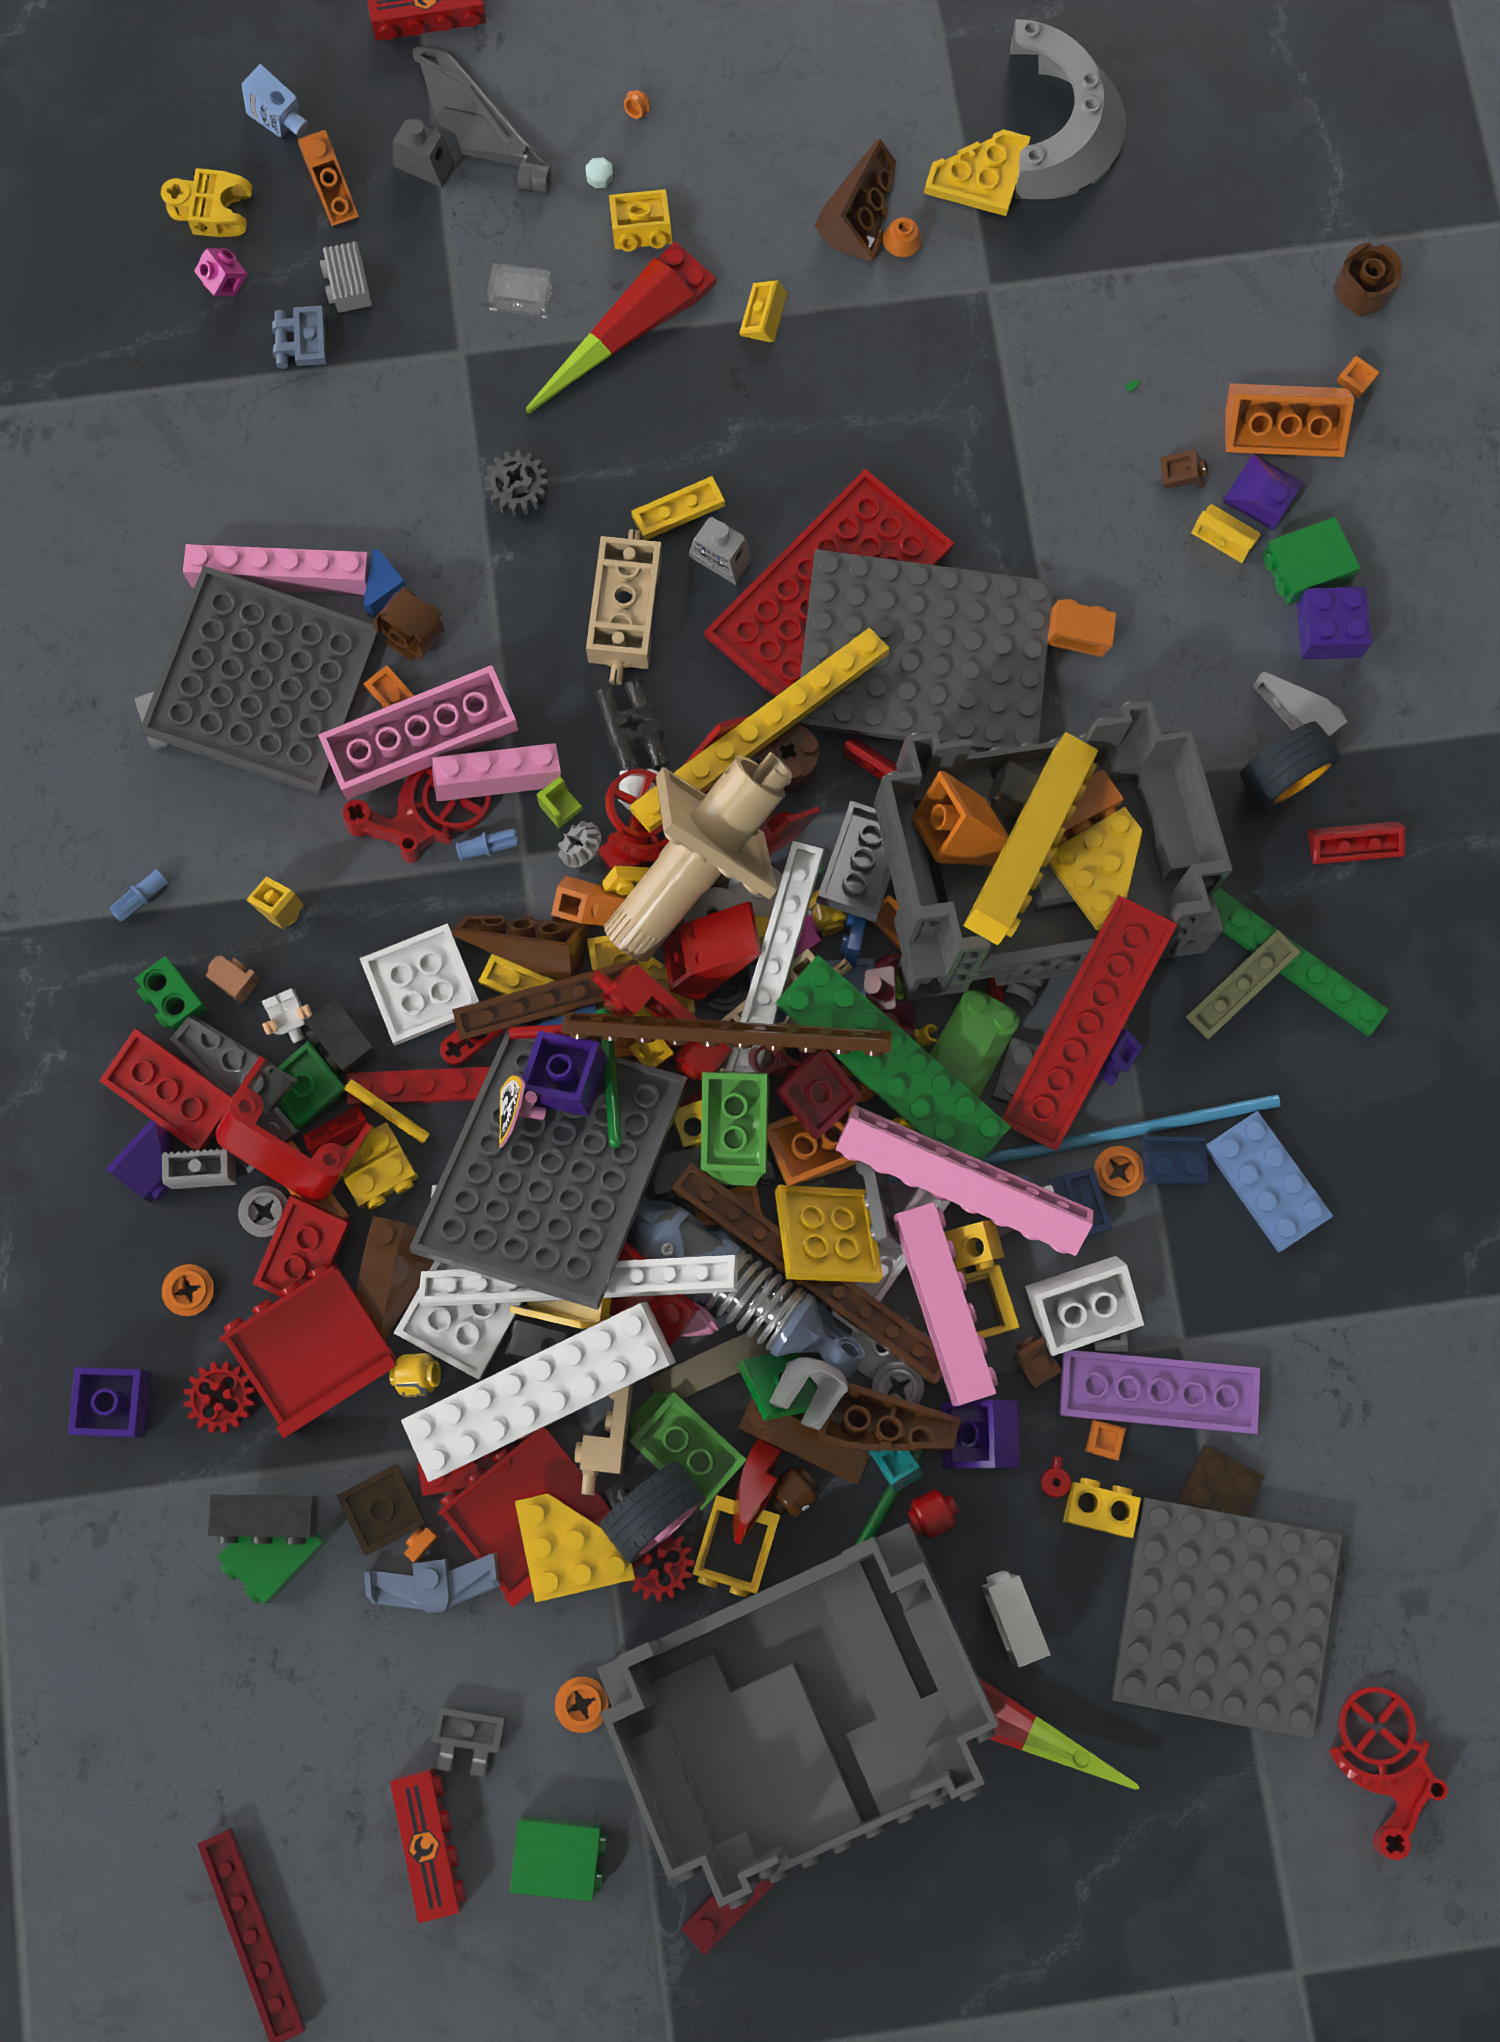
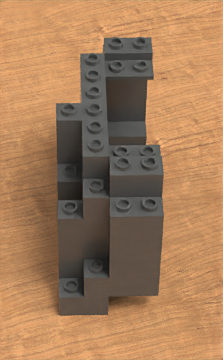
(1175, 870)
(799, 1718)

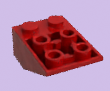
(710, 950)

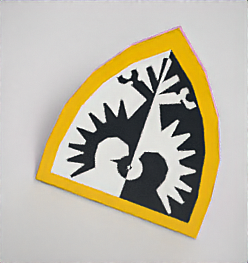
(514, 1105)

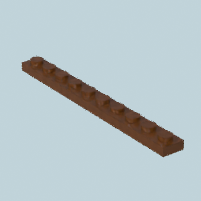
(740, 1034)
(842, 1297)

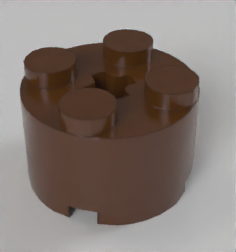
(1368, 278)
(409, 624)
(804, 751)

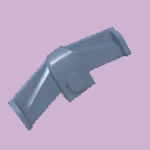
(432, 1584)

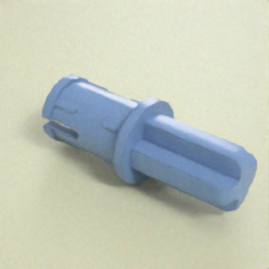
(486, 844)
(138, 895)

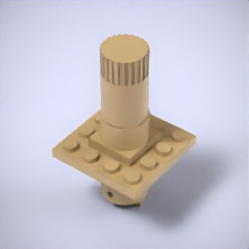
(707, 839)

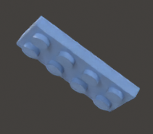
(1268, 1181)

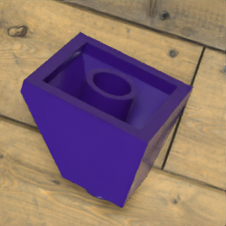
(1263, 492)
(141, 1162)

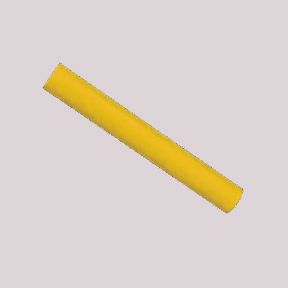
(387, 1111)

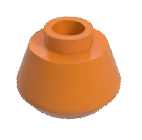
(902, 237)

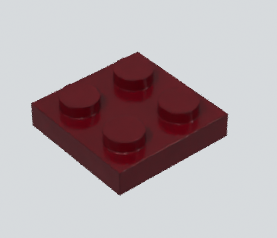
(818, 1093)

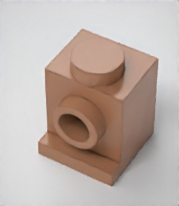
(232, 977)

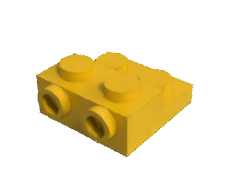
(640, 220)
(378, 1169)

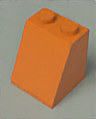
(958, 824)

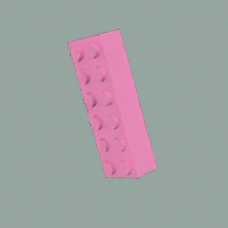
(413, 731)

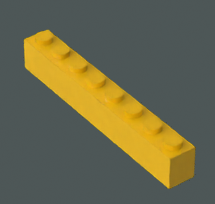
(1030, 840)

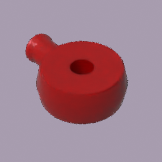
(1058, 1473)

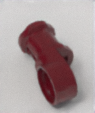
(778, 1064)

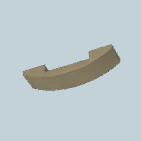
(709, 1366)

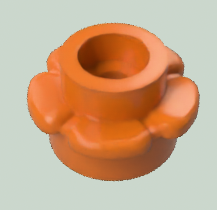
(637, 104)

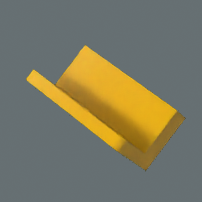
(1225, 533)

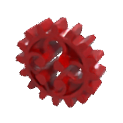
(200, 1402)
(675, 1571)

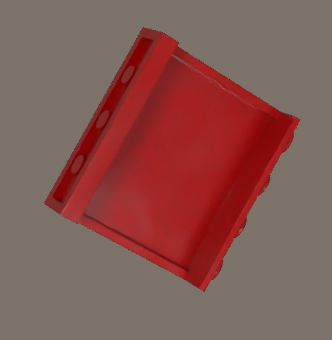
(309, 1348)
(487, 1513)

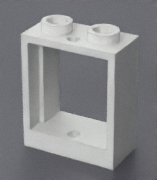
(1014, 1618)

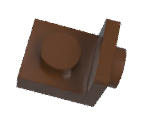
(1184, 469)
(1035, 1361)

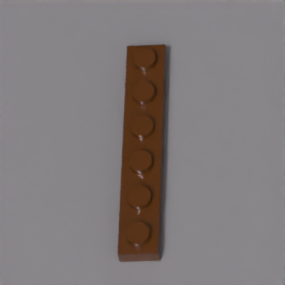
(532, 1002)

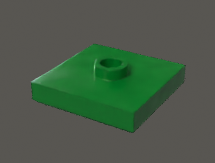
(316, 1088)
(762, 1377)

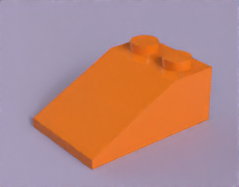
(803, 1157)

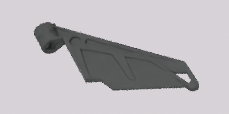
(477, 122)

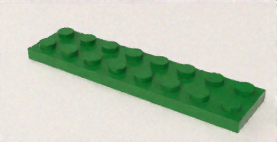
(905, 1078)

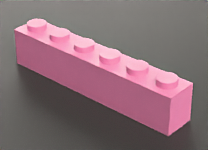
(283, 568)
(944, 1304)

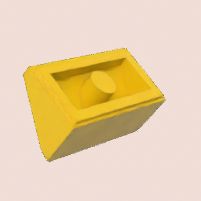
(764, 311)

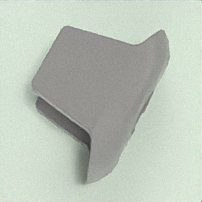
(830, 1388)

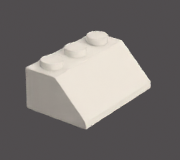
(1085, 1305)

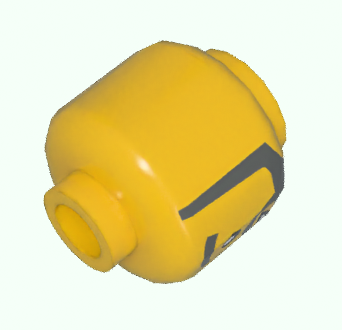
(415, 1375)

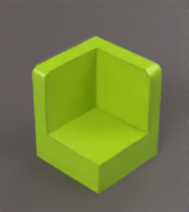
(558, 802)

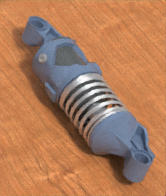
(799, 1321)

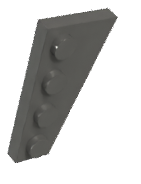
(229, 1062)

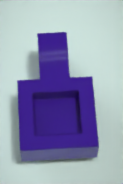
(1120, 1057)

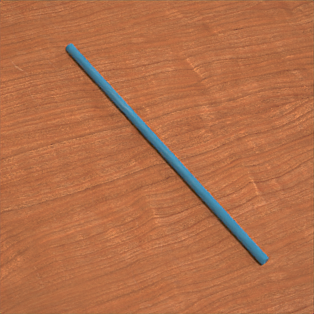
(1130, 1130)

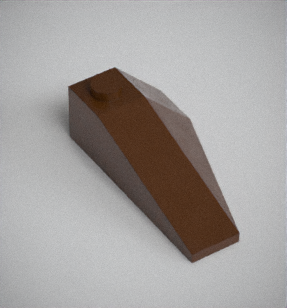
(856, 210)
(543, 946)
(389, 1272)
(886, 1423)
(800, 1441)

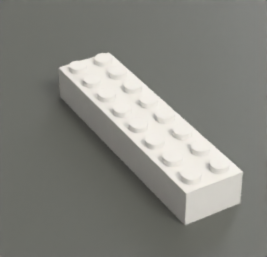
(538, 1391)

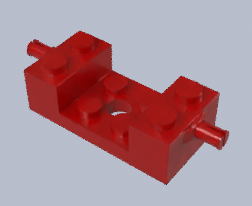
(636, 988)

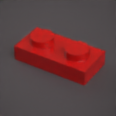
(338, 1130)

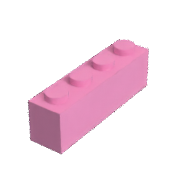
(495, 772)

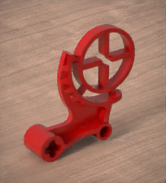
(407, 827)
(637, 851)
(1407, 1786)

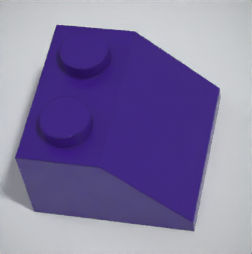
(985, 1435)

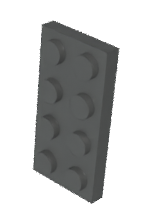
(857, 867)

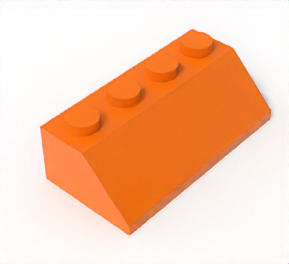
(1287, 420)

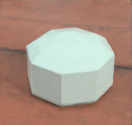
(599, 172)

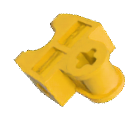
(206, 202)

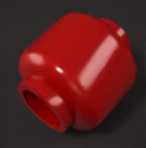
(932, 1514)

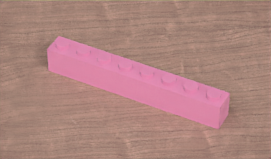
(965, 1181)

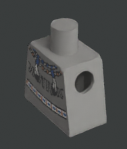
(718, 547)

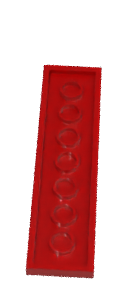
(1088, 1022)

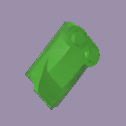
(975, 1038)
(734, 1126)
(671, 1431)

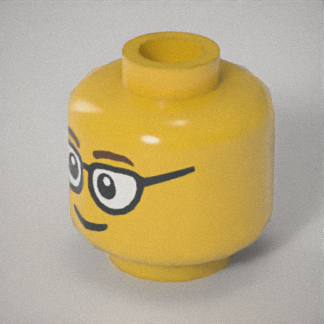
(828, 920)

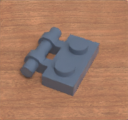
(309, 336)

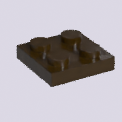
(1220, 1484)
(381, 1509)

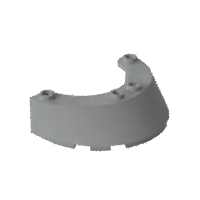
(1093, 133)

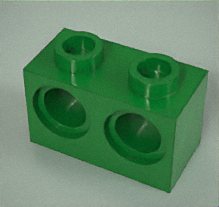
(175, 991)

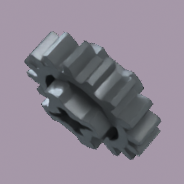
(516, 472)

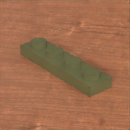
(1242, 984)

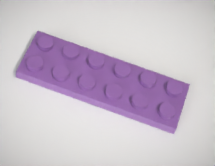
(1160, 1392)

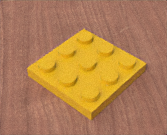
(827, 1234)

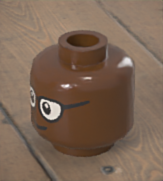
(794, 1492)

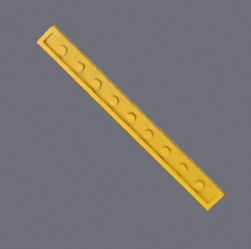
(771, 720)

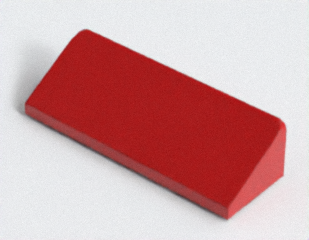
(868, 758)
(1357, 842)

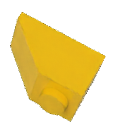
(276, 902)

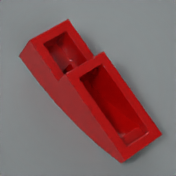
(754, 1488)

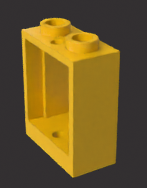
(1000, 1298)
(738, 1586)

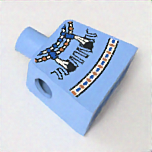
(272, 103)

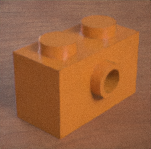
(1081, 627)

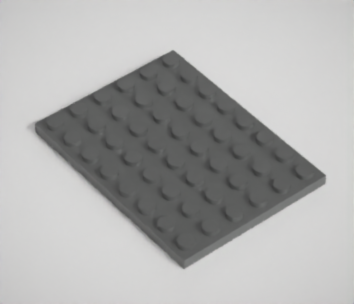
(959, 645)
(556, 1195)

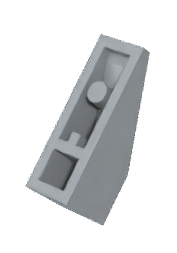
(1299, 706)

